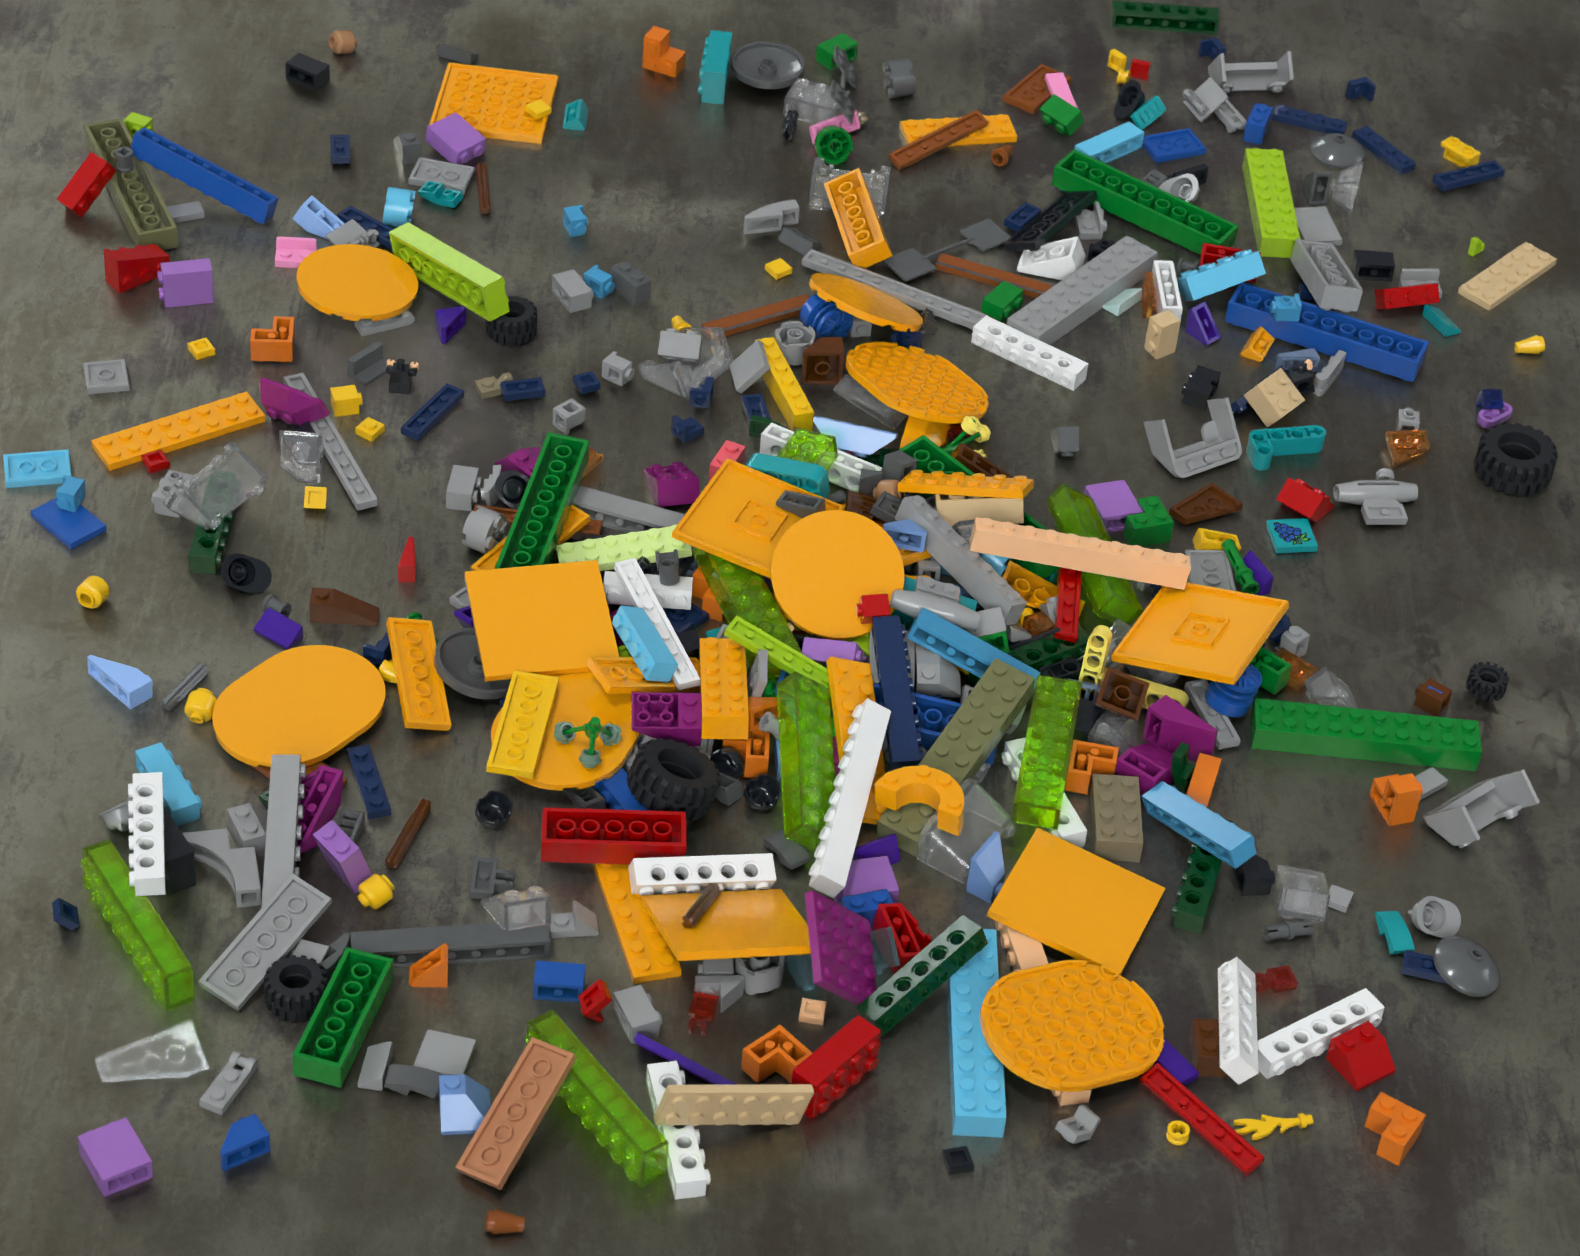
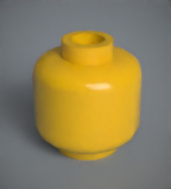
(92, 592)
(200, 705)
(375, 891)

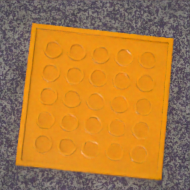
(496, 100)

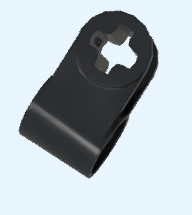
(1064, 669)

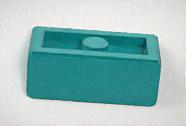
(576, 115)
(1440, 321)

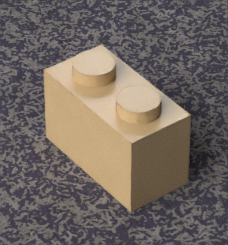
(1162, 334)

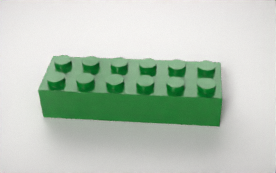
(343, 1017)

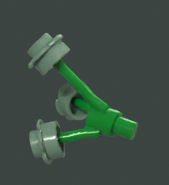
(609, 734)

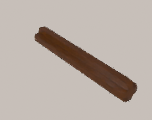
(483, 188)
(408, 833)
(700, 905)

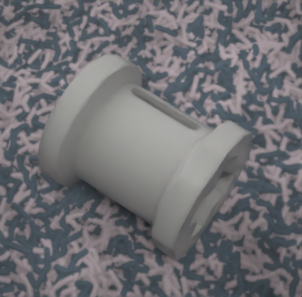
(770, 724)

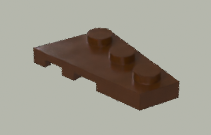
(860, 504)
(1205, 504)

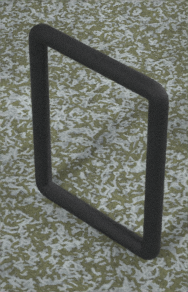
(1034, 638)

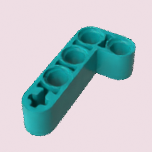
(1271, 442)
(800, 474)

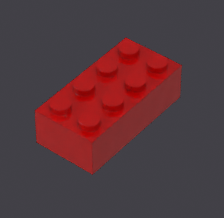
(839, 1063)

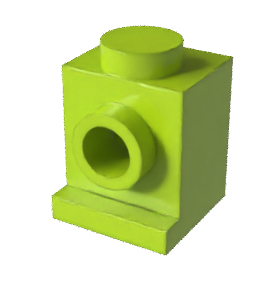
(136, 121)

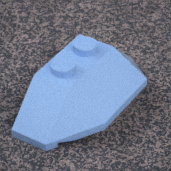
(854, 437)

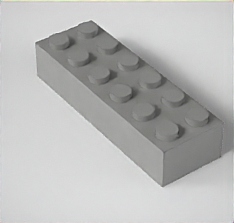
(1326, 275)

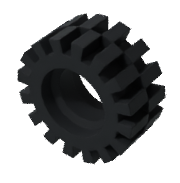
(1495, 689)

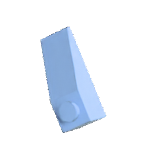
(316, 218)
(122, 681)

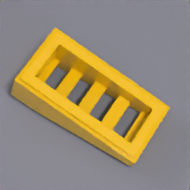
(1212, 540)

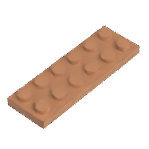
(516, 1113)

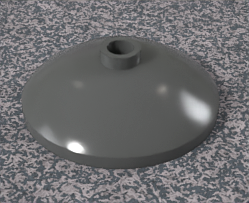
(1336, 150)
(1466, 966)

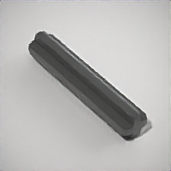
(184, 687)

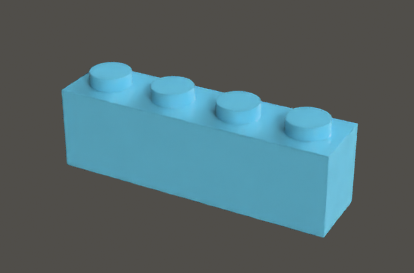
(1113, 143)
(644, 643)
(177, 792)

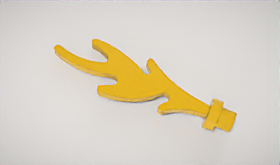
(1268, 1124)

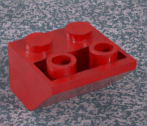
(1304, 499)

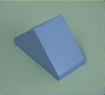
(907, 535)

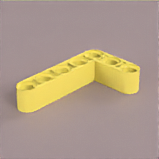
(1097, 668)

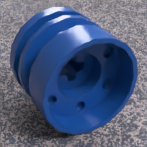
(825, 318)
(1237, 698)

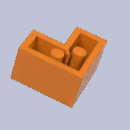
(659, 55)
(274, 343)
(702, 590)
(754, 752)
(1087, 760)
(1397, 797)
(773, 1053)
(1396, 1124)

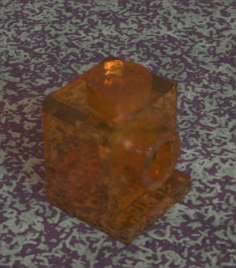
(1037, 623)

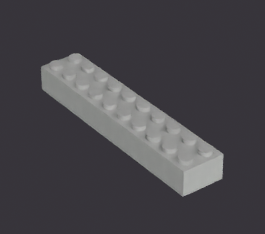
(1084, 291)

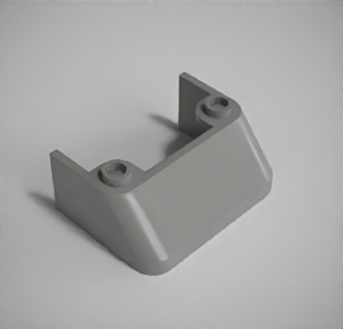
(1252, 76)
(1218, 447)
(1481, 805)

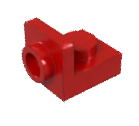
(594, 1000)

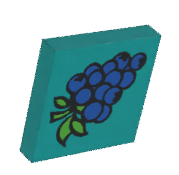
(1291, 535)

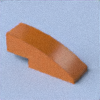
(1204, 778)

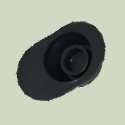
(1129, 99)
(511, 487)
(246, 573)

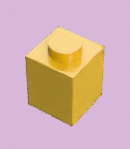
(345, 400)

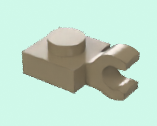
(490, 387)

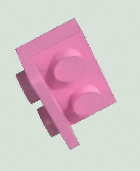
(293, 250)

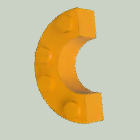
(924, 786)

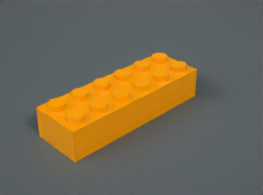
(858, 219)
(723, 689)

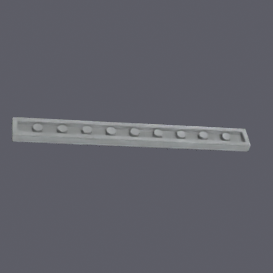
(907, 294)
(337, 452)

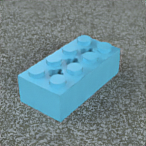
(1219, 276)

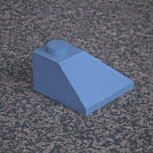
(987, 870)
(462, 1104)

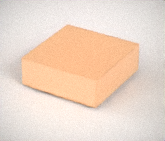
(812, 1011)

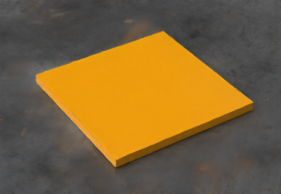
(740, 517)
(540, 618)
(1201, 632)
(1076, 902)
(733, 925)

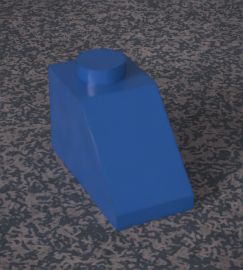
(244, 1142)

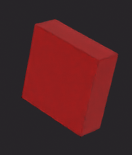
(1140, 69)
(155, 461)

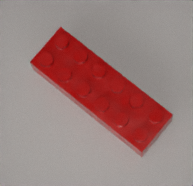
(611, 835)

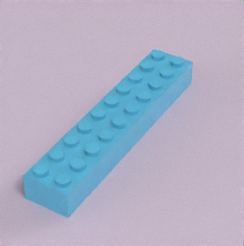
(975, 1071)

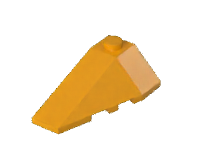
(932, 430)
(1031, 586)

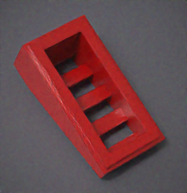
(407, 563)

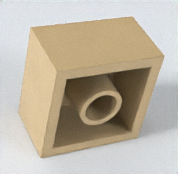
(1274, 397)

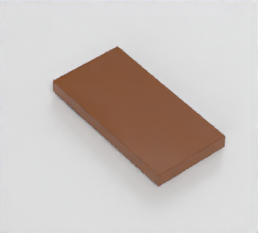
(1032, 91)

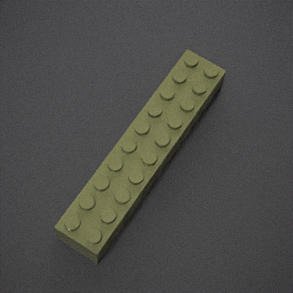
(135, 191)
(964, 744)

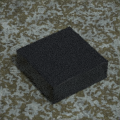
(957, 1160)

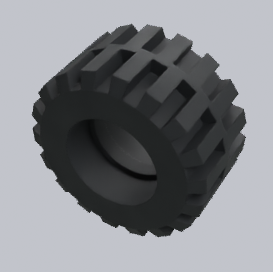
(517, 325)
(294, 973)

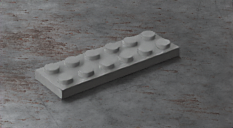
(264, 940)

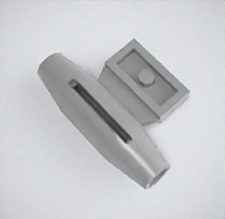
(1378, 499)
(939, 599)

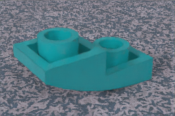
(437, 194)
(1395, 930)

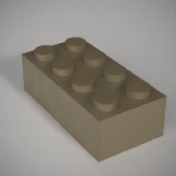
(1116, 817)

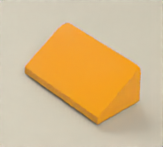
(1257, 345)

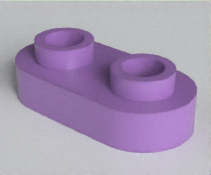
(1488, 418)

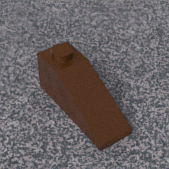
(976, 462)
(340, 608)

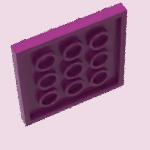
(840, 949)

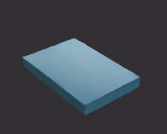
(36, 468)

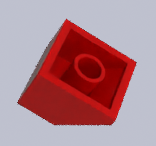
(1361, 1056)

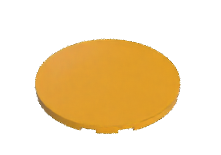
(357, 282)
(865, 302)
(826, 568)

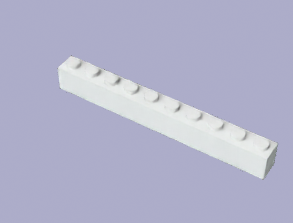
(849, 798)

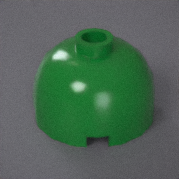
(833, 144)

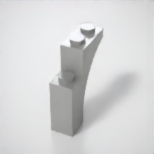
(236, 864)

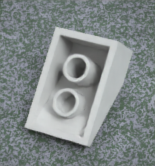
(1053, 259)

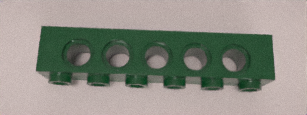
(1164, 17)
(207, 545)
(1045, 652)
(1197, 890)
(923, 974)

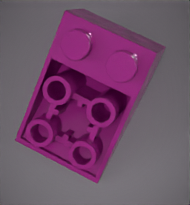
(672, 484)
(668, 716)
(1172, 723)
(1148, 763)

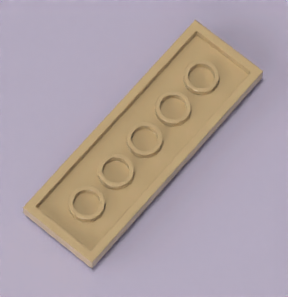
(1507, 276)
(733, 1104)

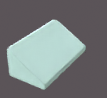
(1123, 301)

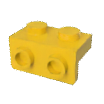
(1459, 152)

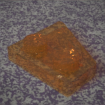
(1406, 444)

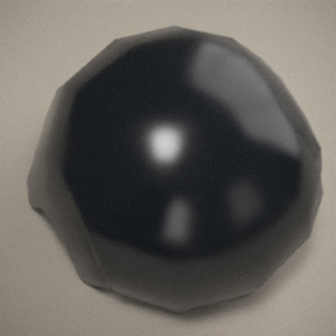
(728, 761)
(762, 792)
(493, 809)

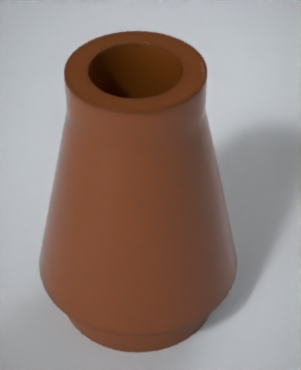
(1001, 155)
(503, 1222)

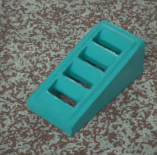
(1149, 111)

